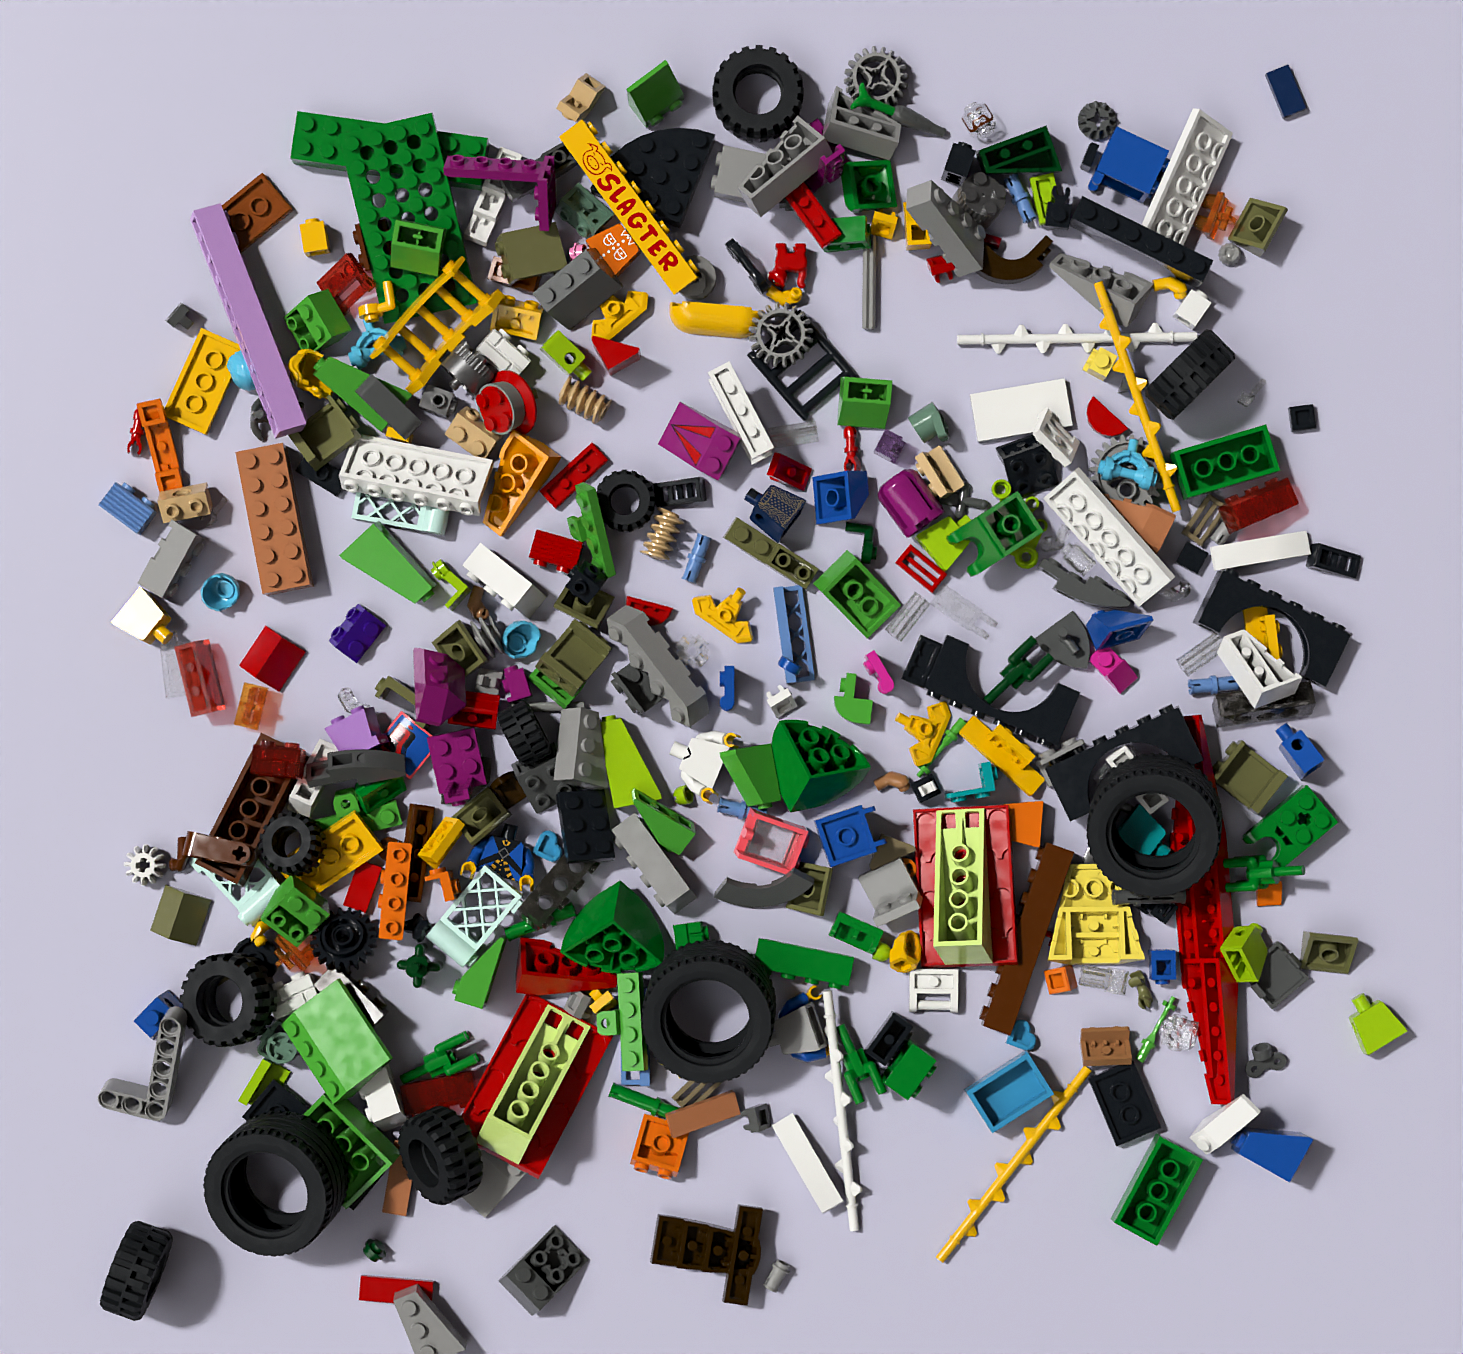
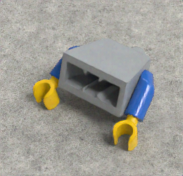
(800, 1029)

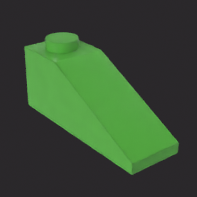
(667, 826)

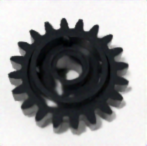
(348, 953)

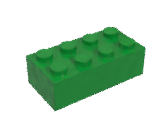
(1225, 462)
(1156, 1189)

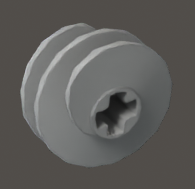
(706, 282)
(487, 636)

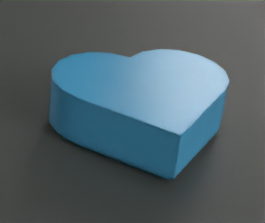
(547, 846)
(1021, 1036)

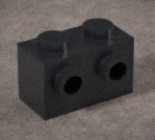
(888, 1039)

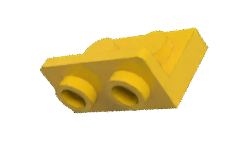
(517, 317)
(441, 841)

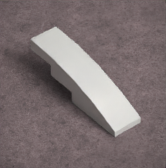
(488, 205)
(1260, 550)
(807, 1163)

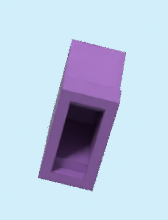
(357, 730)

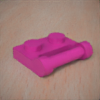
(875, 666)

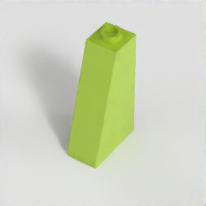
(624, 764)

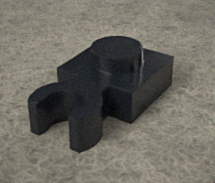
(1058, 212)

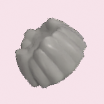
(1229, 254)

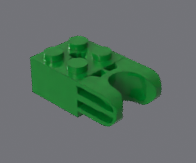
(992, 537)
(1286, 832)

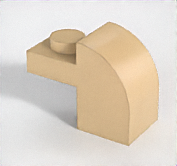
(581, 98)

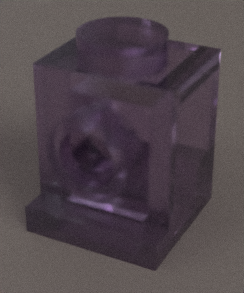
(889, 446)

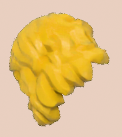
(302, 372)

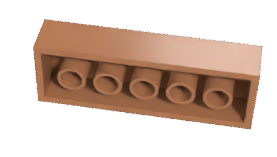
(274, 519)

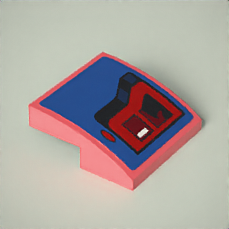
(409, 740)

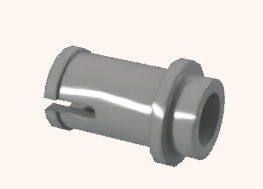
(1221, 534)
(776, 1275)

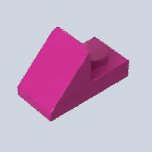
(1113, 668)

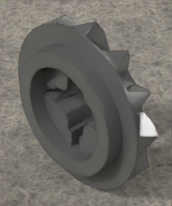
(1089, 128)

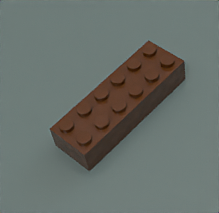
(246, 812)

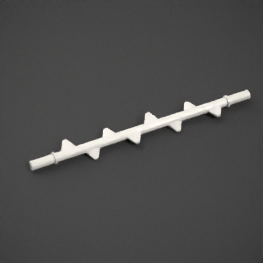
(1066, 336)
(841, 1100)

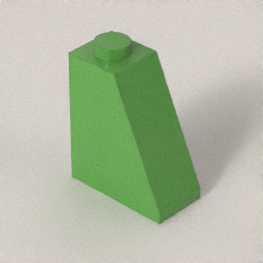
(753, 774)

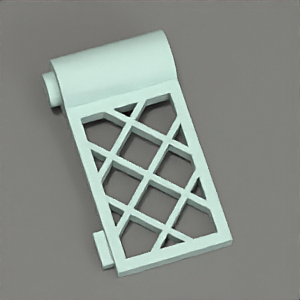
(430, 518)
(255, 900)
(457, 942)

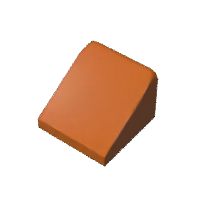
(1270, 896)
(1060, 979)

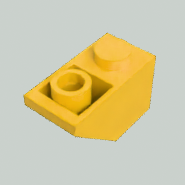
(914, 236)

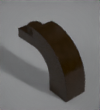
(1014, 271)

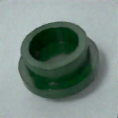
(374, 1250)

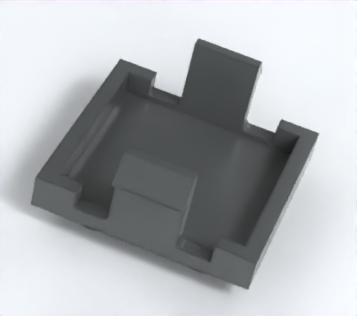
(1279, 976)

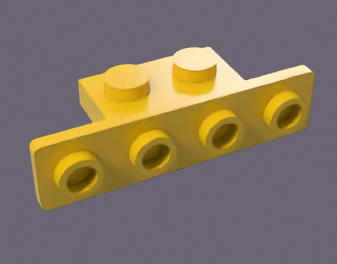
(1264, 629)
(1004, 752)

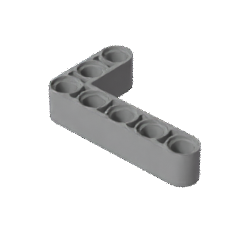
(148, 1097)

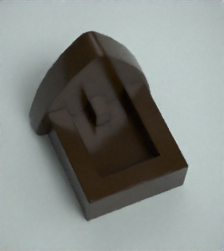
(508, 789)

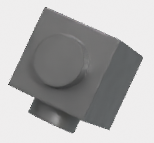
(438, 401)

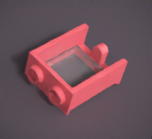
(771, 842)

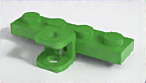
(591, 529)
(381, 818)
(627, 1021)

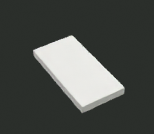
(1016, 409)

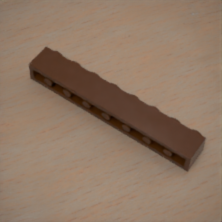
(1032, 925)

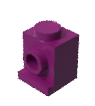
(516, 684)

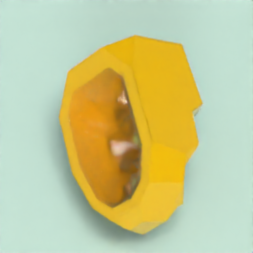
(905, 952)

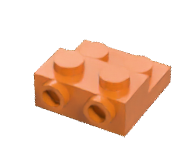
(657, 1149)

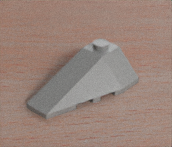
(1124, 291)

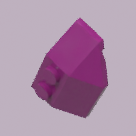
(438, 687)

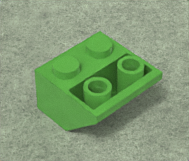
(417, 247)
(317, 322)
(864, 402)
(295, 910)

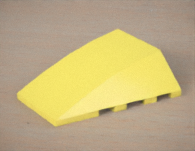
(1089, 925)

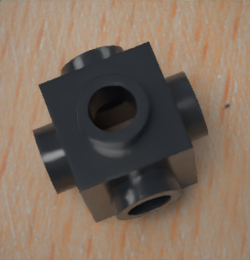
(585, 581)

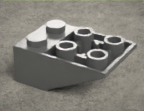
(543, 1270)

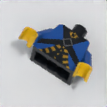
(505, 856)

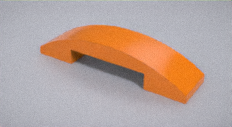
(161, 444)

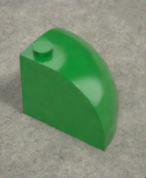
(814, 764)
(615, 933)

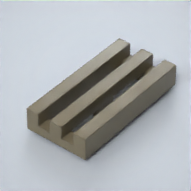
(1192, 536)
(682, 1103)

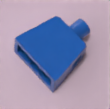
(1303, 760)
(153, 1014)

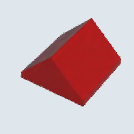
(614, 354)
(272, 658)

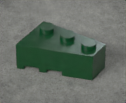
(1021, 154)

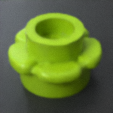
(440, 569)

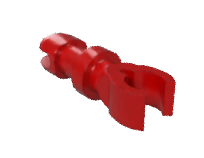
(136, 433)
(851, 449)

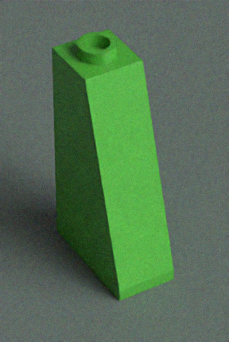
(345, 380)
(389, 563)

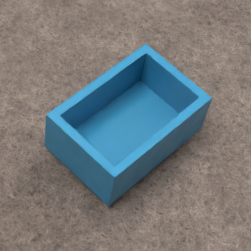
(1009, 1091)

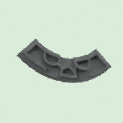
(776, 893)

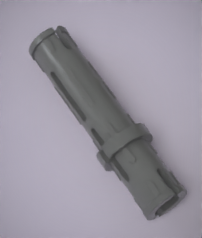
(1122, 897)

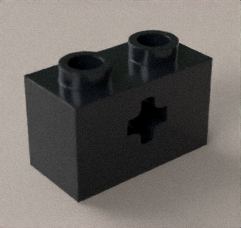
(958, 163)

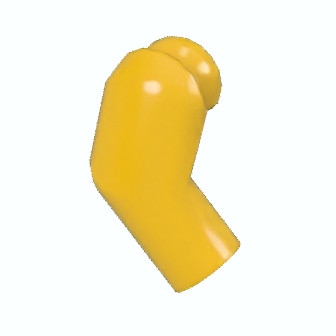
(1171, 283)
(789, 296)
(258, 934)

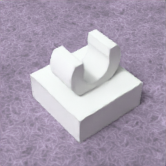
(781, 702)

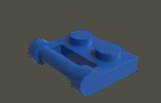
(727, 682)

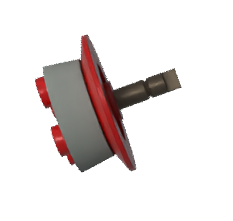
(507, 404)

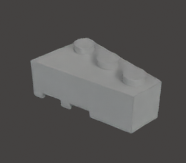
(860, 127)
(171, 560)
(580, 750)
(425, 1324)

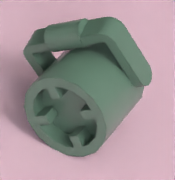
(929, 423)
(278, 1046)

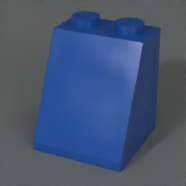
(1272, 1149)

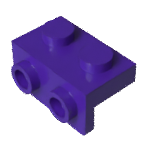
(356, 633)

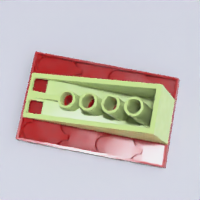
(965, 886)
(533, 1084)

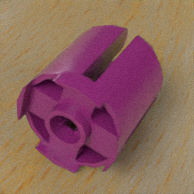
(909, 501)

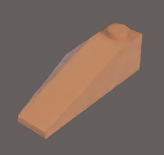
(1148, 521)

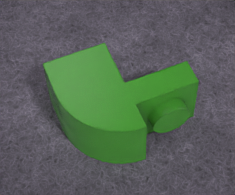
(851, 708)

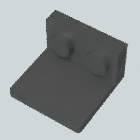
(637, 688)
(539, 782)

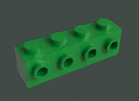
(805, 962)

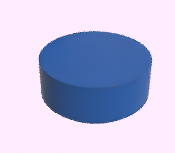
(789, 665)

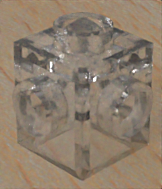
(699, 658)
(1178, 1032)

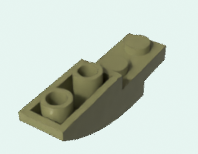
(770, 553)

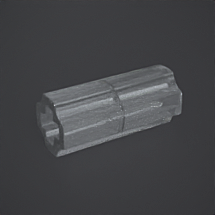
(793, 434)
(907, 616)
(1200, 654)

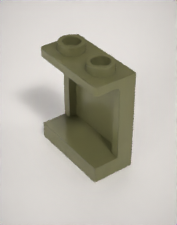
(530, 253)
(326, 434)
(574, 657)
(387, 684)
(1247, 776)

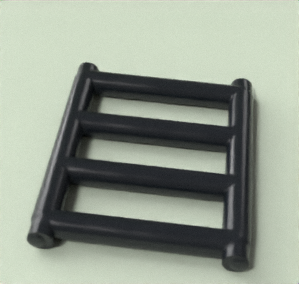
(788, 392)

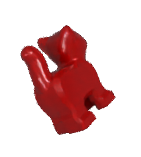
(789, 262)

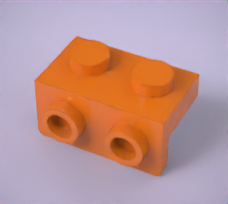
(449, 885)

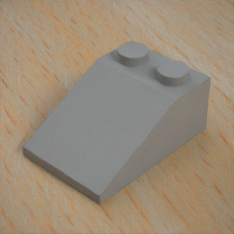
(496, 1183)

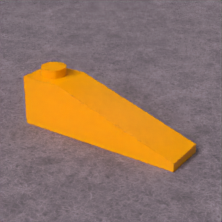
(520, 474)

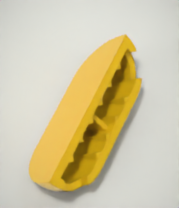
(713, 319)

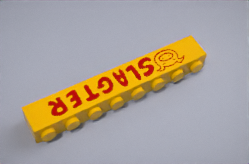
(629, 207)

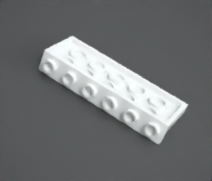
(1187, 177)
(416, 474)
(1109, 537)

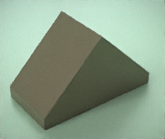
(889, 851)

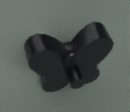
(417, 927)

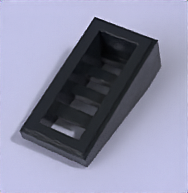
(700, 491)
(1319, 555)

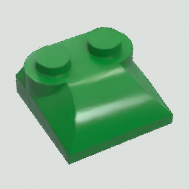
(868, 185)

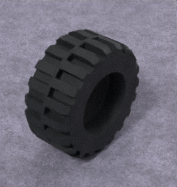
(757, 62)
(1189, 374)
(256, 999)
(440, 1155)
(136, 1270)

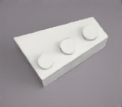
(504, 581)
(1255, 670)
(383, 1101)

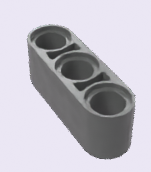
(388, 406)

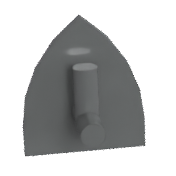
(1066, 642)

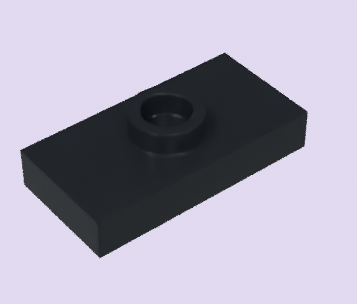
(325, 477)
(921, 661)

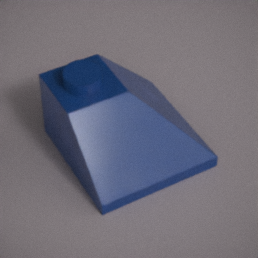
(839, 495)
(1116, 627)

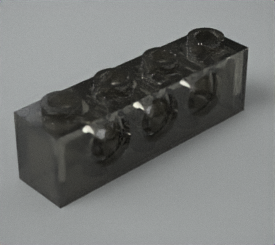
(1235, 708)
(530, 909)

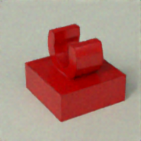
(938, 265)

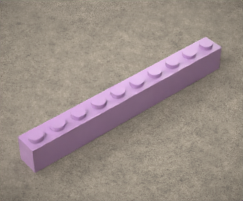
(248, 320)

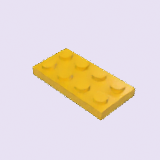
(202, 382)
(348, 847)

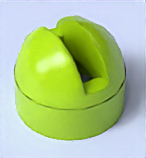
(683, 795)
(882, 952)

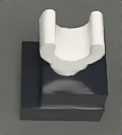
(925, 788)

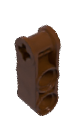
(217, 849)

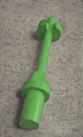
(951, 735)
(1148, 1043)

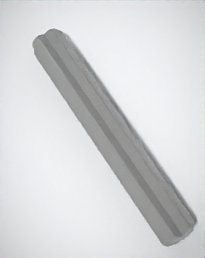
(869, 286)

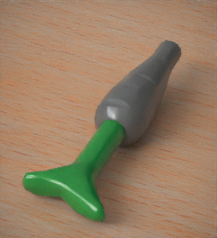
(899, 113)

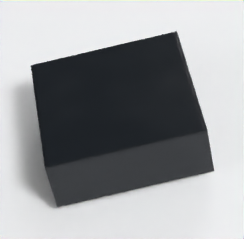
(1089, 157)
(1302, 417)
(1191, 558)

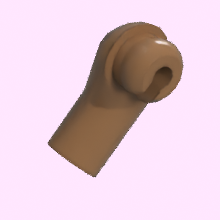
(475, 604)
(894, 779)

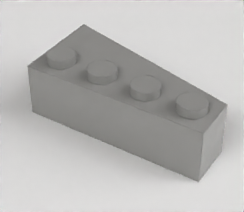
(784, 167)
(947, 226)
(653, 863)

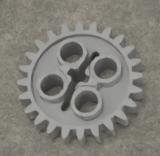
(1138, 495)

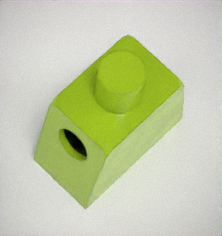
(557, 347)
(936, 544)
(1245, 952)
(1374, 1024)

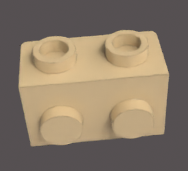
(470, 433)
(940, 472)

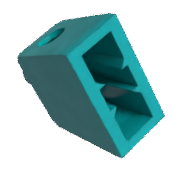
(1143, 833)

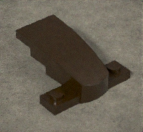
(713, 1249)

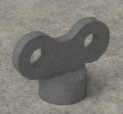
(1264, 1060)

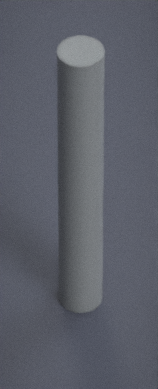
(551, 706)

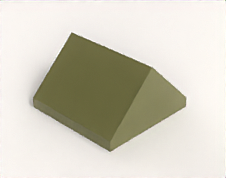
(1257, 225)
(591, 613)
(461, 647)
(482, 816)
(815, 898)
(180, 915)
(1327, 952)

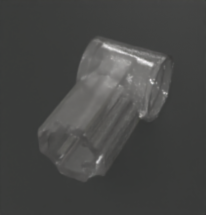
(1109, 979)

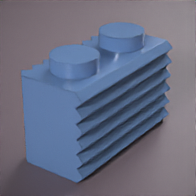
(128, 508)

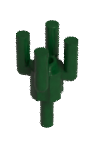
(1019, 670)
(419, 965)

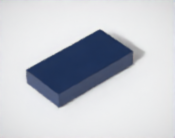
(1285, 91)

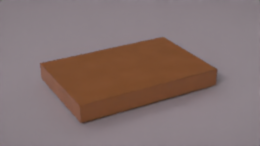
(255, 211)

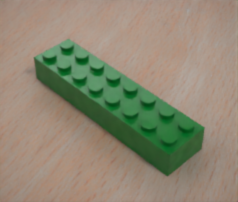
(319, 146)

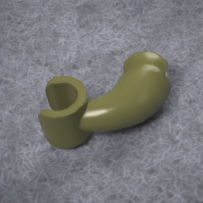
(1144, 995)

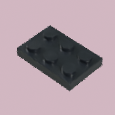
(585, 826)
(1124, 1103)

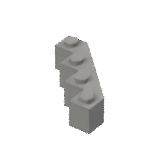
(666, 675)

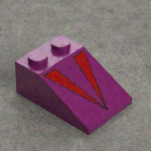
(700, 441)

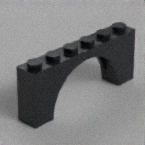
(1181, 261)
(1320, 641)
(1043, 721)
(1072, 774)

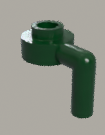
(868, 549)

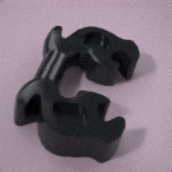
(755, 276)

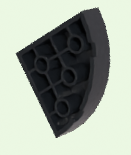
(666, 169)

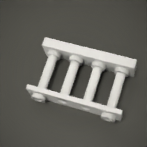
(740, 412)

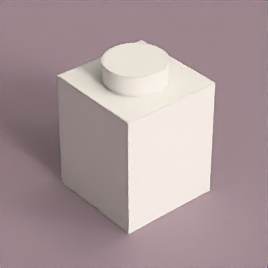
(1192, 308)

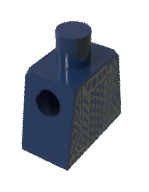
(774, 510)

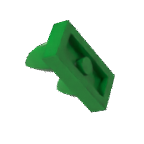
(378, 793)

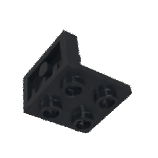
(1027, 465)

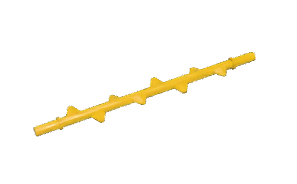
(1139, 408)
(1004, 1170)

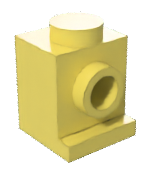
(1099, 363)

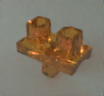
(1210, 224)
(251, 706)
(300, 958)

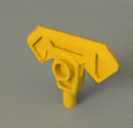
(619, 314)
(724, 615)
(926, 731)

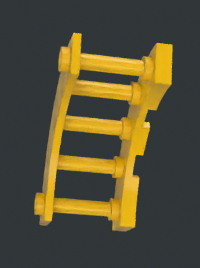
(451, 337)

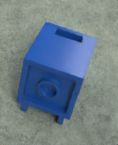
(1130, 166)
(846, 835)

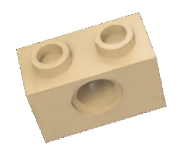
(185, 502)

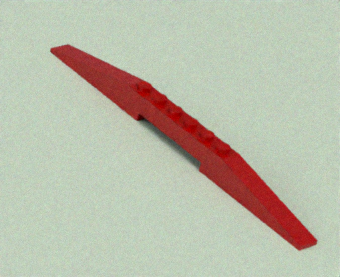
(1201, 931)

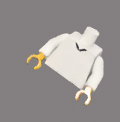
(702, 760)

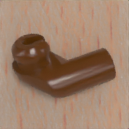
(180, 863)

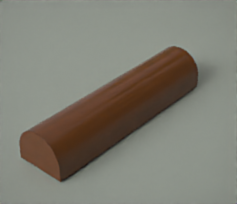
(418, 833)

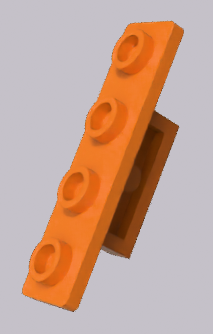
(395, 890)

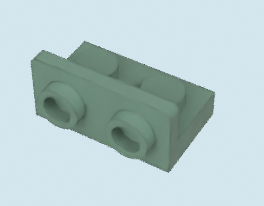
(583, 211)

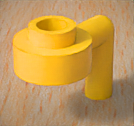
(372, 311)

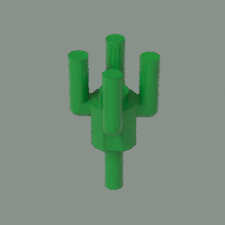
(1259, 872)
(443, 1060)
(858, 1067)

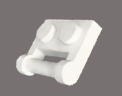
(1055, 438)
(933, 982)

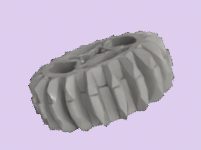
(867, 73)
(790, 339)

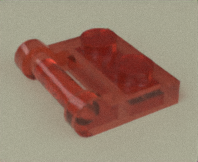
(341, 277)

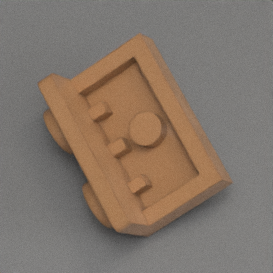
(1105, 1046)

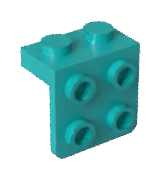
(988, 775)

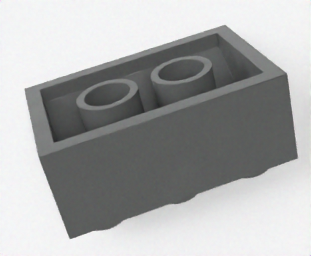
(578, 288)

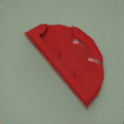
(1103, 420)
(655, 612)

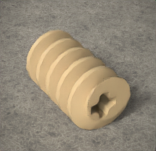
(583, 401)
(662, 535)

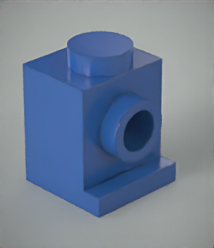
(1168, 957)

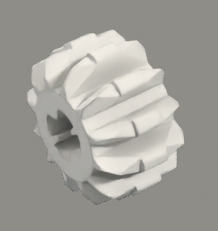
(140, 857)

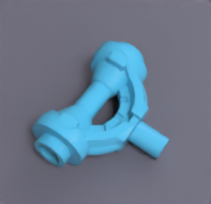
(360, 352)
(1111, 468)

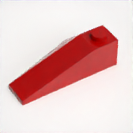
(547, 971)

